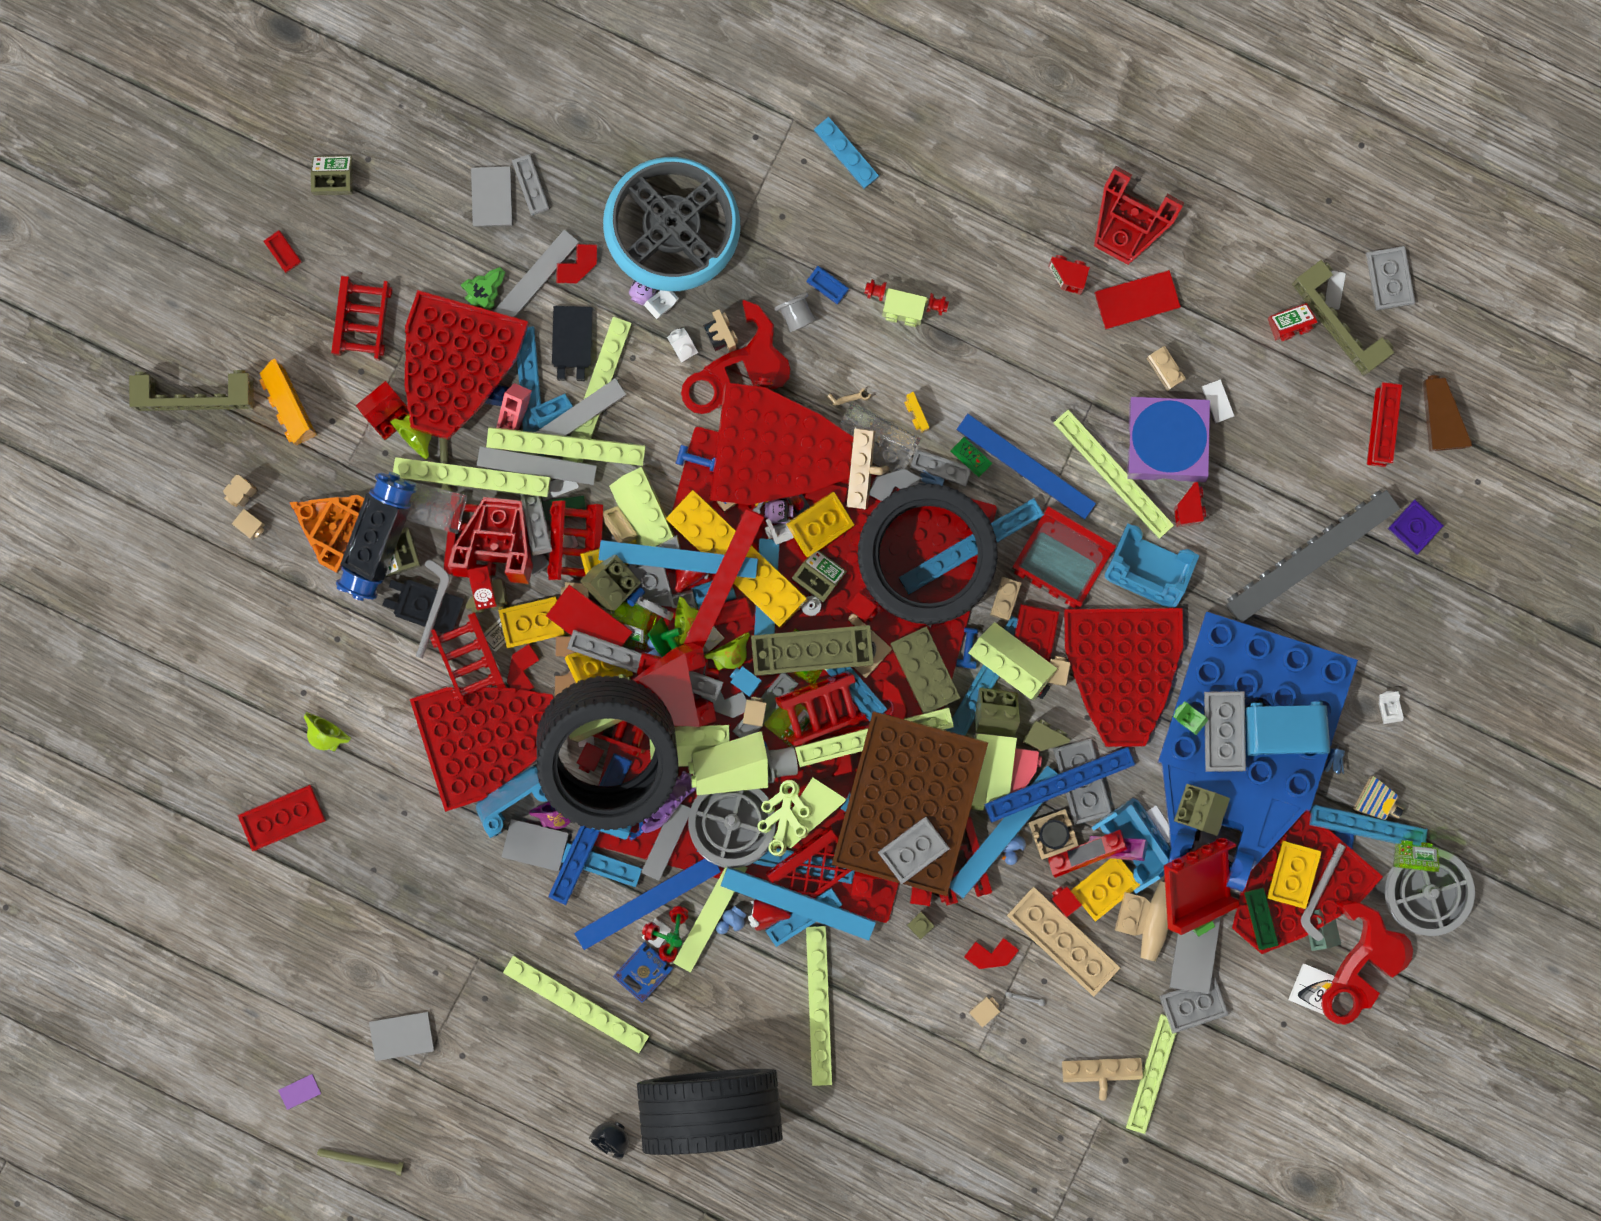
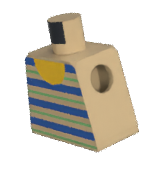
(1378, 800)

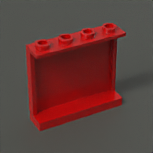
(1198, 887)

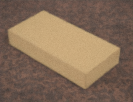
(619, 525)

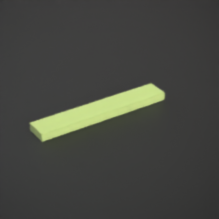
(705, 924)
(1152, 1077)

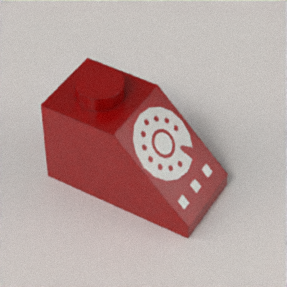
(482, 588)

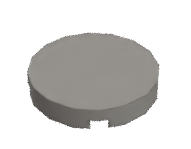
(655, 608)

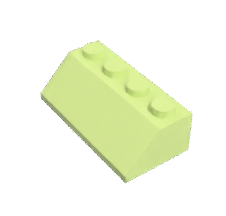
(642, 508)
(1013, 661)
(695, 739)

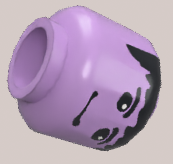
(641, 293)
(778, 511)

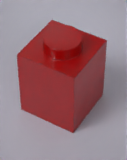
(862, 607)
(589, 758)
(1065, 900)

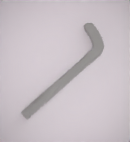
(444, 580)
(1305, 919)

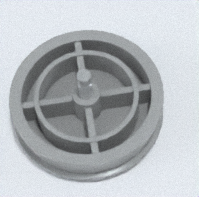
(727, 827)
(1429, 900)

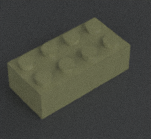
(925, 670)

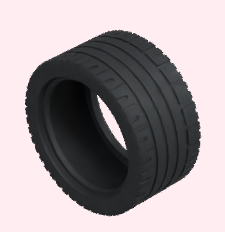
(908, 499)
(606, 805)
(709, 1111)

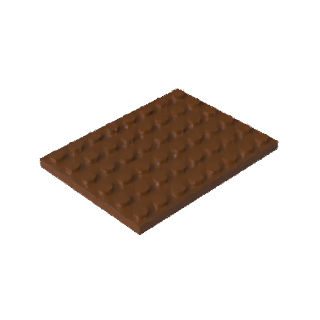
(900, 779)

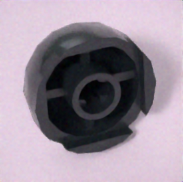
(610, 1138)

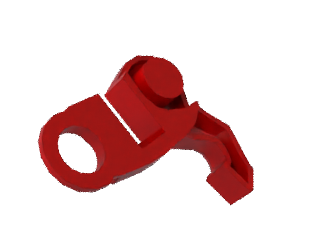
(758, 359)
(842, 764)
(1383, 948)

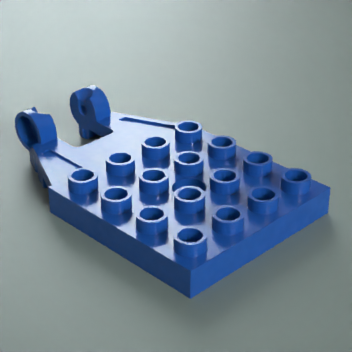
(1274, 786)

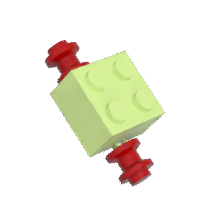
(904, 305)

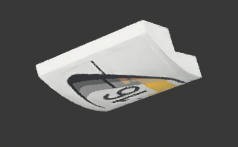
(1310, 988)

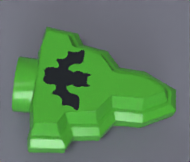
(483, 289)

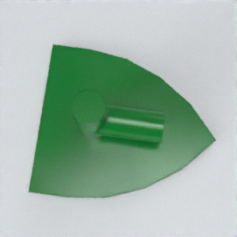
(662, 638)

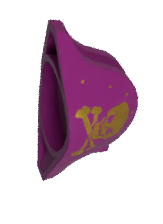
(549, 816)

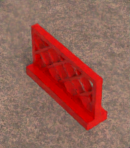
(803, 854)

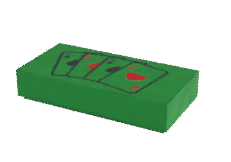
(971, 457)

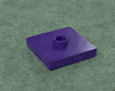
(1415, 527)

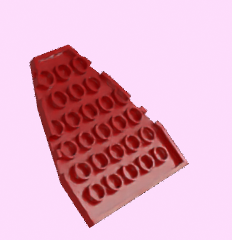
(455, 360)
(774, 448)
(1123, 667)
(478, 743)
(1350, 880)

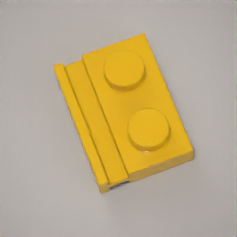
(913, 405)

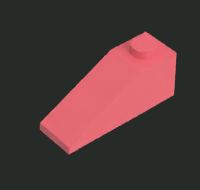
(514, 407)
(1024, 768)

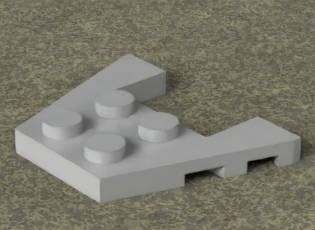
(656, 583)

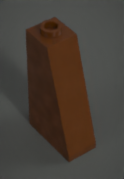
(1443, 418)

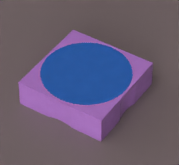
(1168, 439)

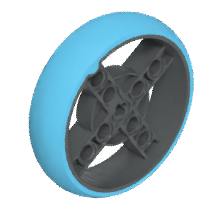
(711, 188)

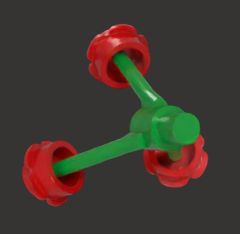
(651, 931)

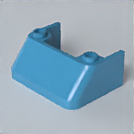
(1137, 824)

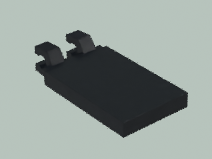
(572, 340)
(416, 603)

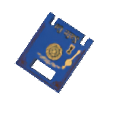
(645, 969)

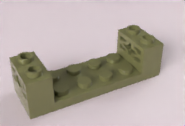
(1306, 287)
(144, 398)
(812, 650)

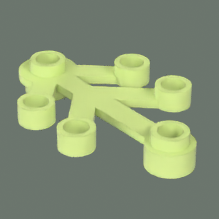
(784, 815)

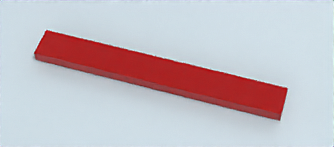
(724, 578)

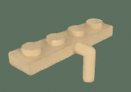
(862, 468)
(1102, 1071)

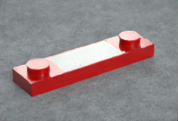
(1087, 853)

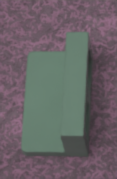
(1329, 932)

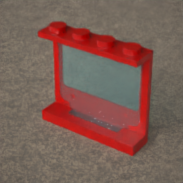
(1063, 558)

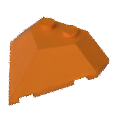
(328, 526)

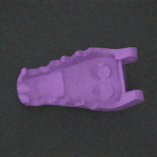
(680, 792)

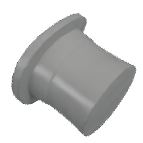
(796, 312)
(781, 763)

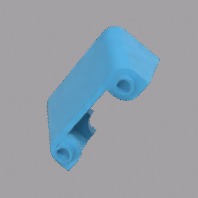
(1150, 569)
(1287, 729)
(490, 808)

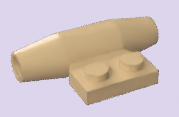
(1145, 918)

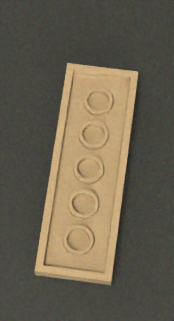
(1063, 941)

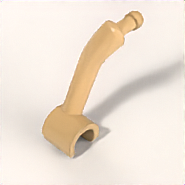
(848, 398)

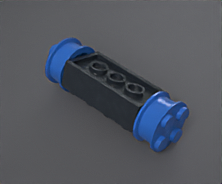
(375, 536)

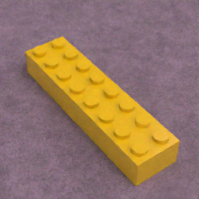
(712, 534)

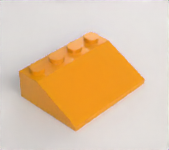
(287, 403)

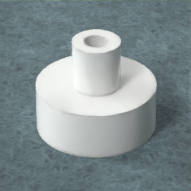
(811, 611)

